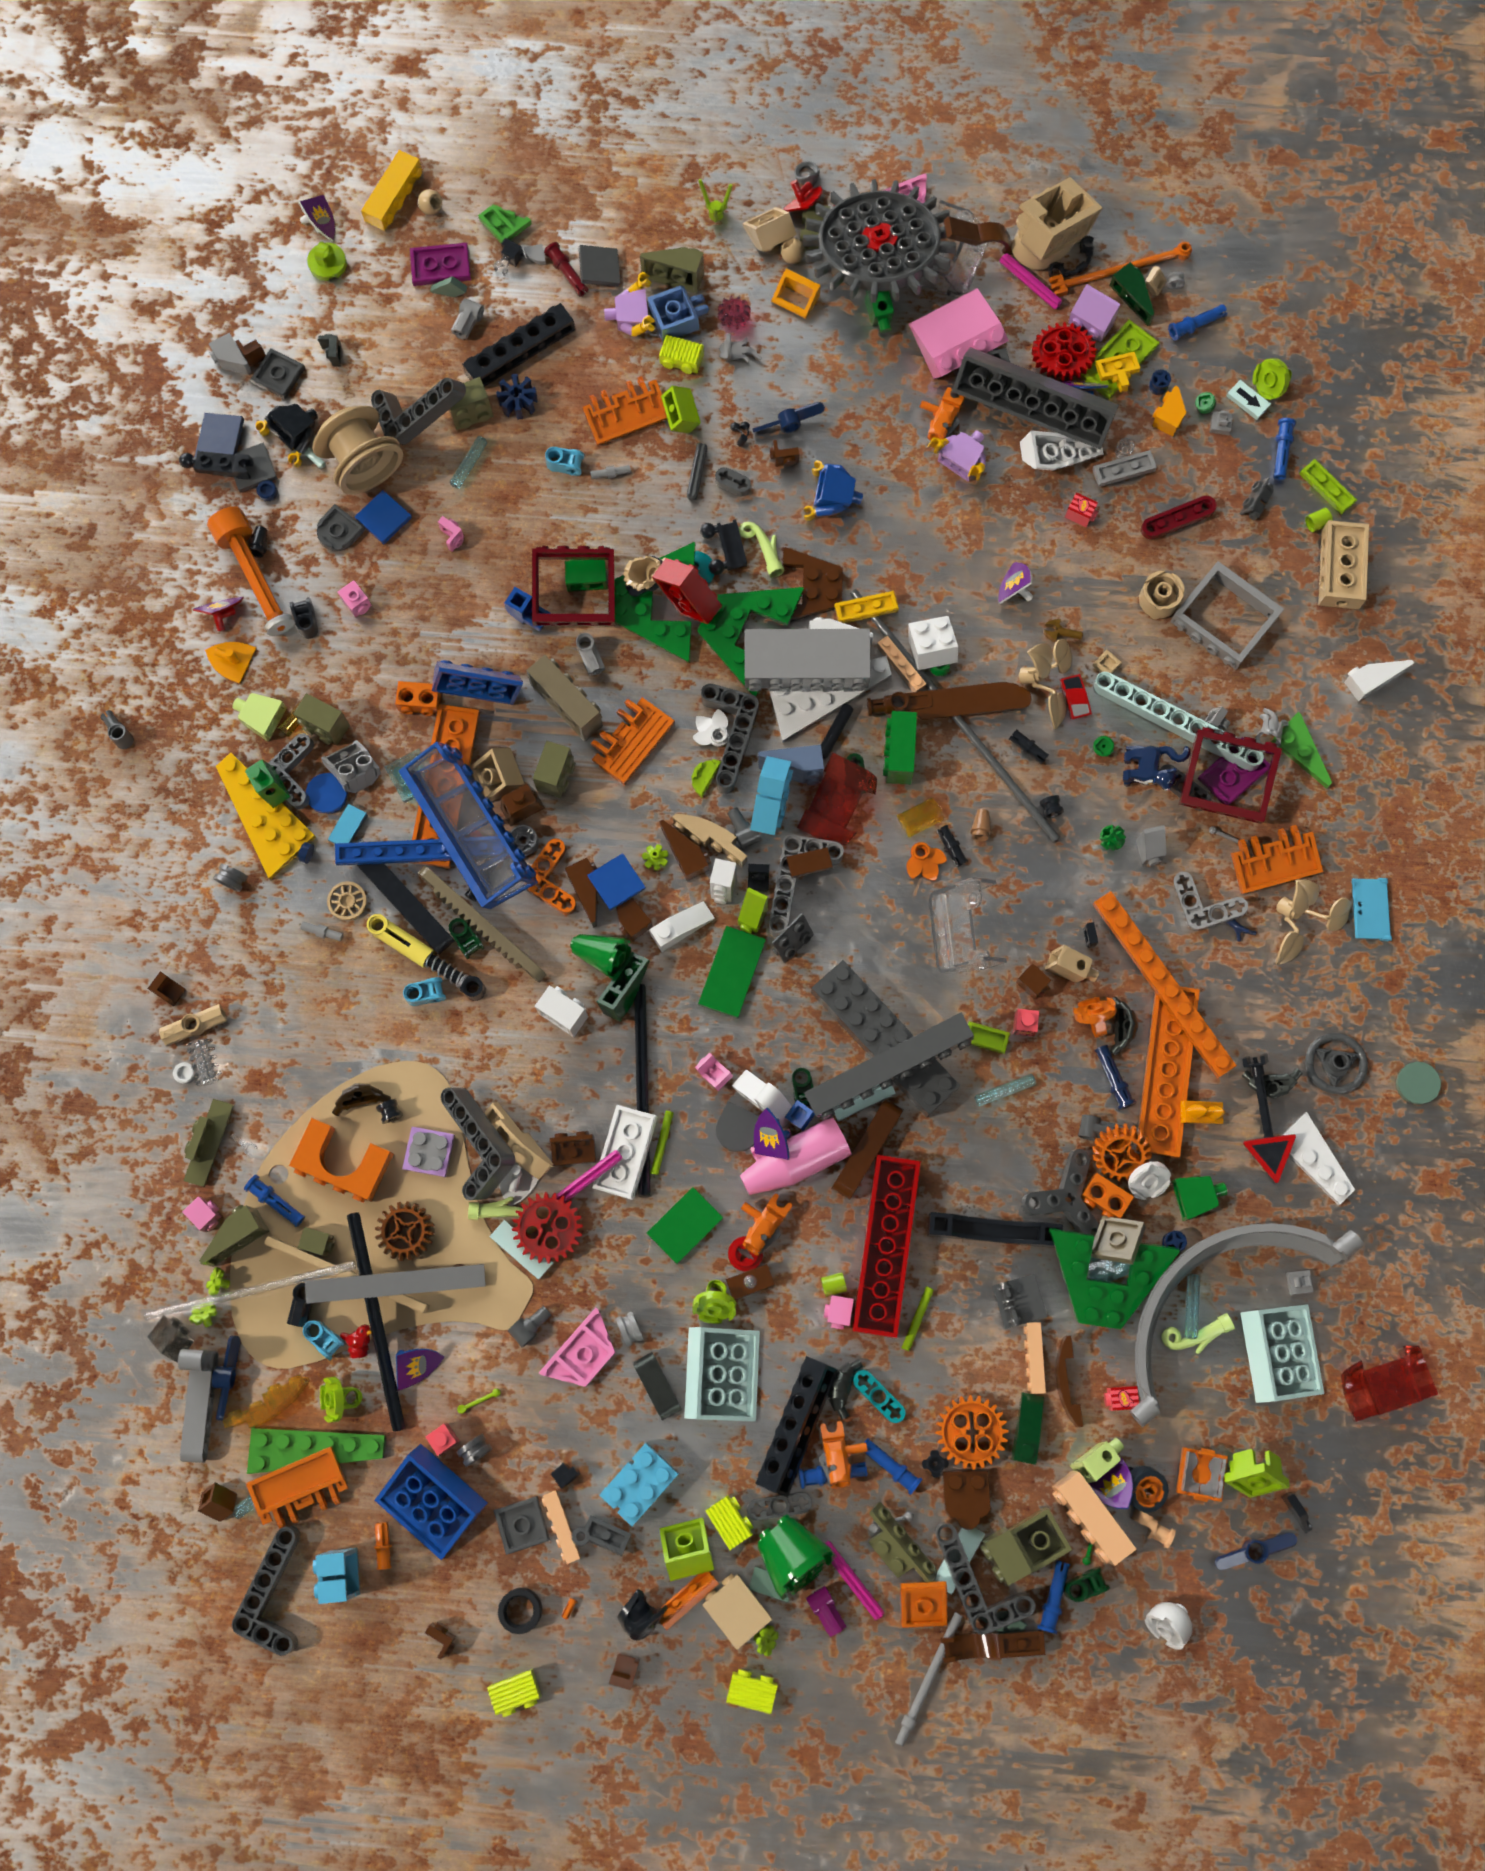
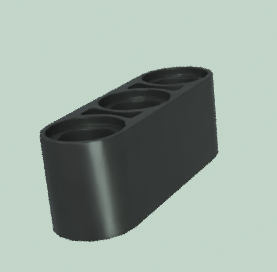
(656, 1386)

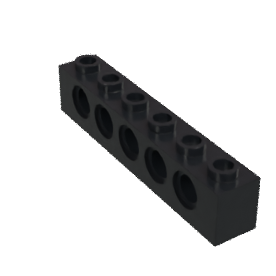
(529, 346)
(796, 1437)

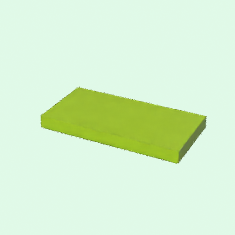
(1128, 339)

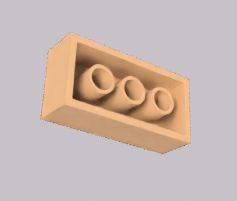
(1093, 1517)

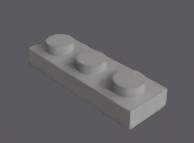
(1124, 468)

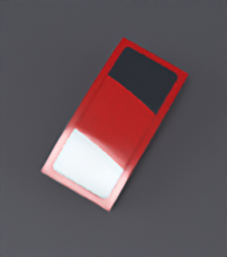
(1075, 696)

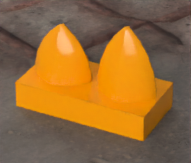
(1202, 1112)

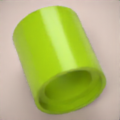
(1318, 519)
(833, 1284)

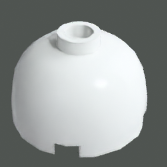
(1171, 1623)

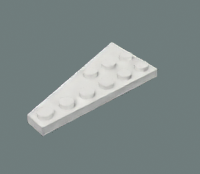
(802, 708)

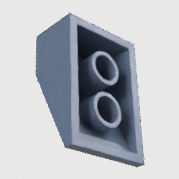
(805, 762)

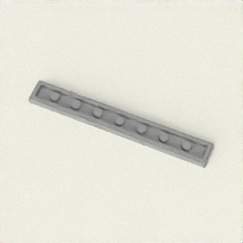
(394, 1283)

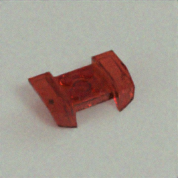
(837, 800)
(1387, 1385)

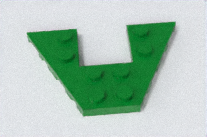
(636, 613)
(730, 620)
(1103, 1301)

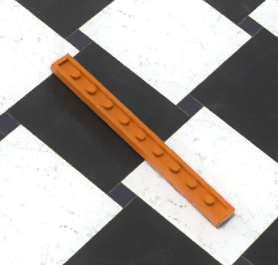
(1164, 984)

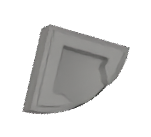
(535, 254)

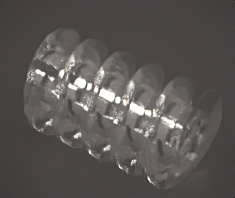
(203, 1062)

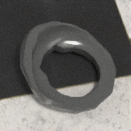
(812, 178)

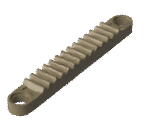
(481, 925)

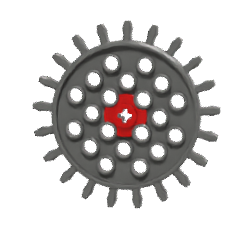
(883, 237)

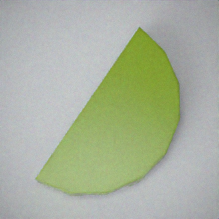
(703, 775)

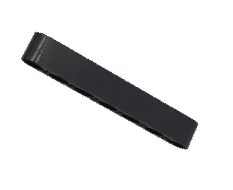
(408, 905)

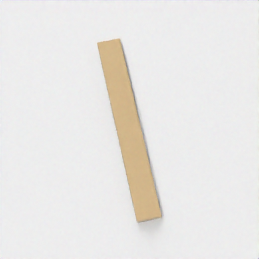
(321, 1263)

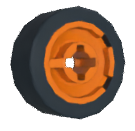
(1157, 1488)

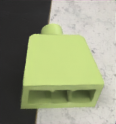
(260, 714)
(1098, 1460)

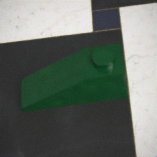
(1132, 289)
(623, 987)
(1028, 1429)

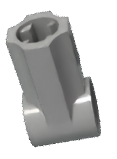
(469, 314)
(590, 655)

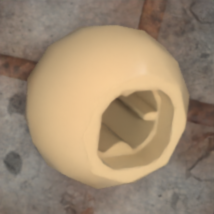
(430, 202)
(792, 251)

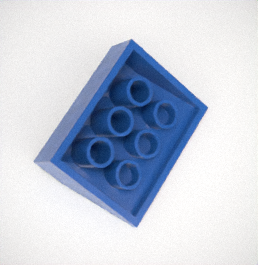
(476, 682)
(430, 1501)

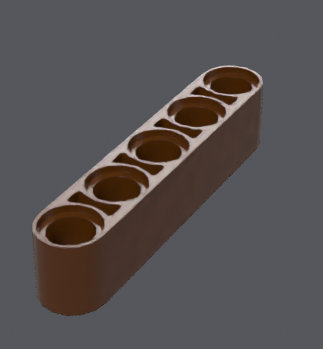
(867, 1149)

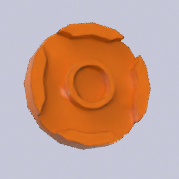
(1095, 1013)

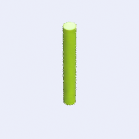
(661, 1143)
(917, 1319)

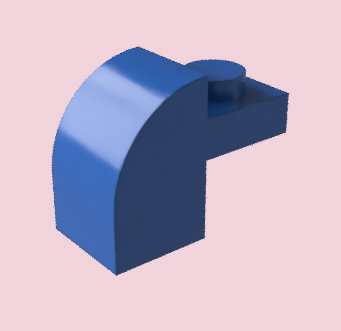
(520, 607)

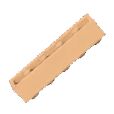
(901, 665)
(1034, 1358)
(561, 1526)

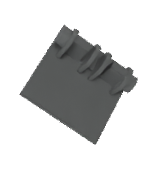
(792, 938)
(1019, 1301)

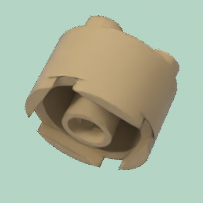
(1161, 594)

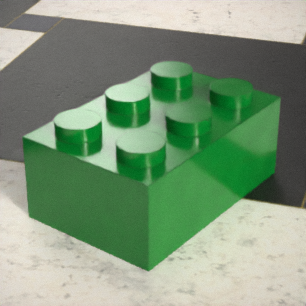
(900, 747)

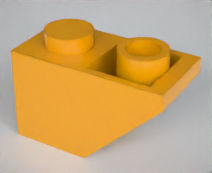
(1171, 414)

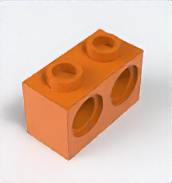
(420, 693)
(1108, 1192)

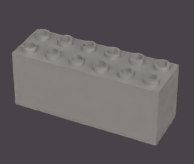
(807, 659)

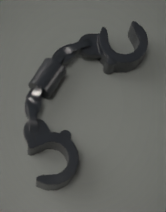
(1082, 266)

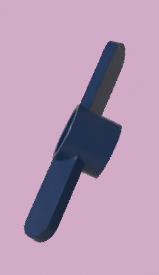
(790, 418)
(225, 1375)
(1268, 1547)

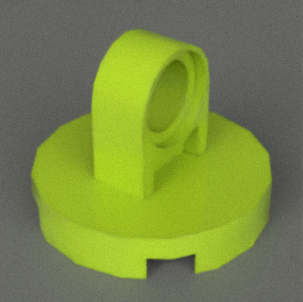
(326, 261)
(1271, 378)
(714, 1305)
(334, 1399)

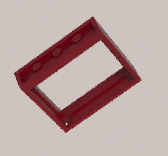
(565, 553)
(1223, 809)

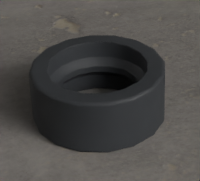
(502, 1610)

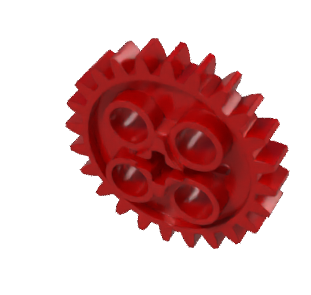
(1064, 344)
(565, 1237)

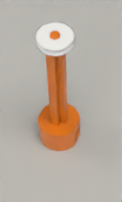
(232, 531)

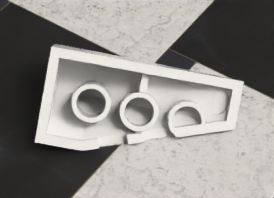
(1054, 450)

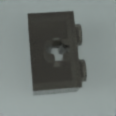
(170, 1337)

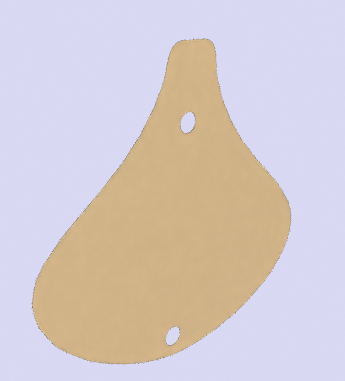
(264, 1316)

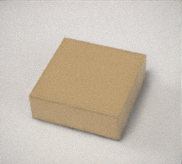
(1155, 281)
(1107, 663)

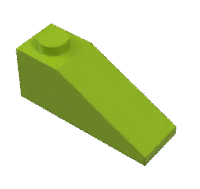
(753, 911)

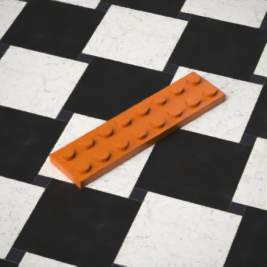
(458, 729)
(1166, 1079)

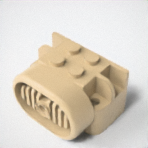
(1053, 224)

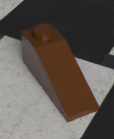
(687, 853)
(584, 888)
(632, 920)

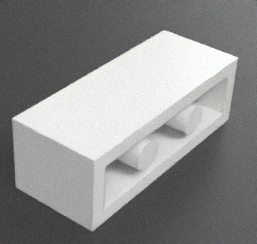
(723, 881)

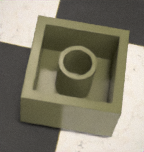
(472, 407)
(321, 720)
(554, 769)
(1040, 1539)
(1006, 1556)

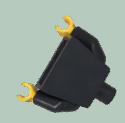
(292, 427)

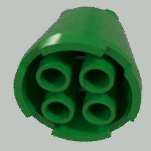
(792, 1555)

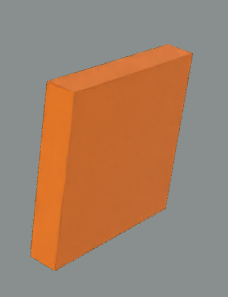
(923, 1604)

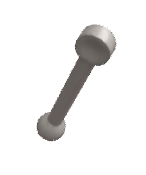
(1213, 830)
(908, 1515)

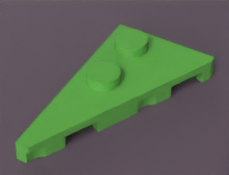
(1299, 746)

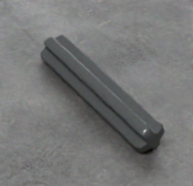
(696, 472)

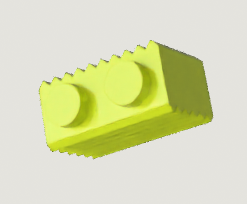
(681, 354)
(729, 1521)
(752, 1691)
(514, 1692)

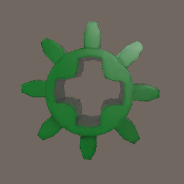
(1112, 837)

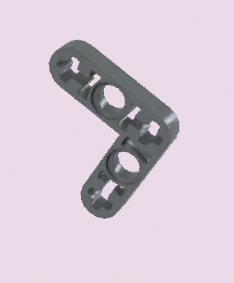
(284, 768)

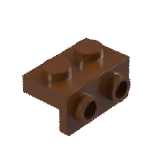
(573, 1149)

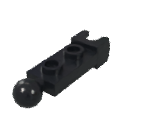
(218, 463)

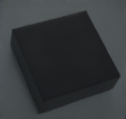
(1090, 935)

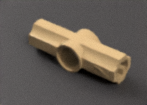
(180, 1029)

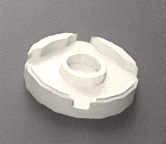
(1149, 1180)

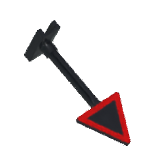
(1271, 1150)

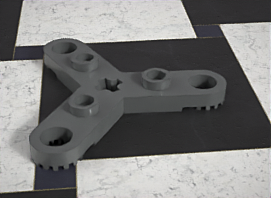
(1070, 1187)

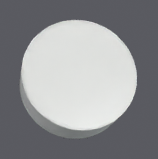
(183, 1073)

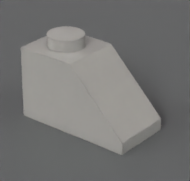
(228, 355)
(1152, 845)

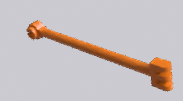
(1060, 285)

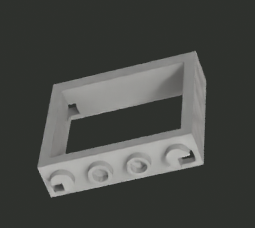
(1245, 592)

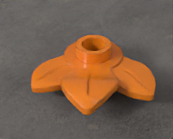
(927, 864)

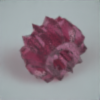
(734, 312)

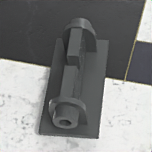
(1260, 492)

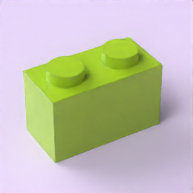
(680, 409)

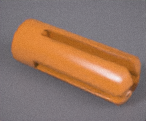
(569, 1608)

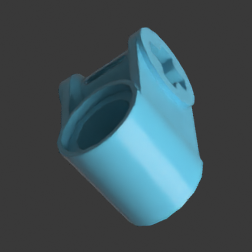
(567, 460)
(426, 992)
(323, 1339)

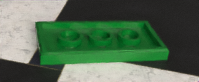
(732, 972)

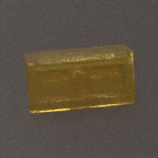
(290, 723)
(920, 817)

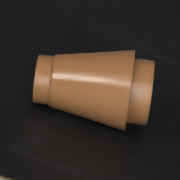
(981, 826)

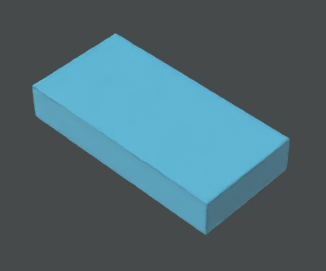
(348, 825)

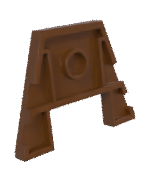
(820, 582)

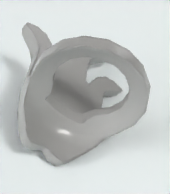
(737, 350)
(1271, 726)

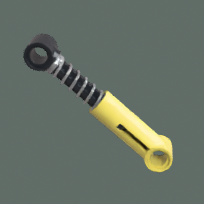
(423, 955)

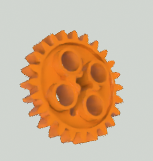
(992, 1431)

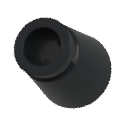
(258, 542)

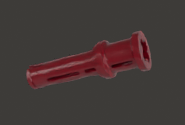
(561, 263)

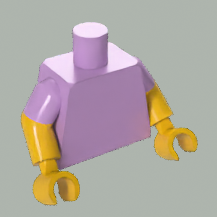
(632, 309)
(961, 454)

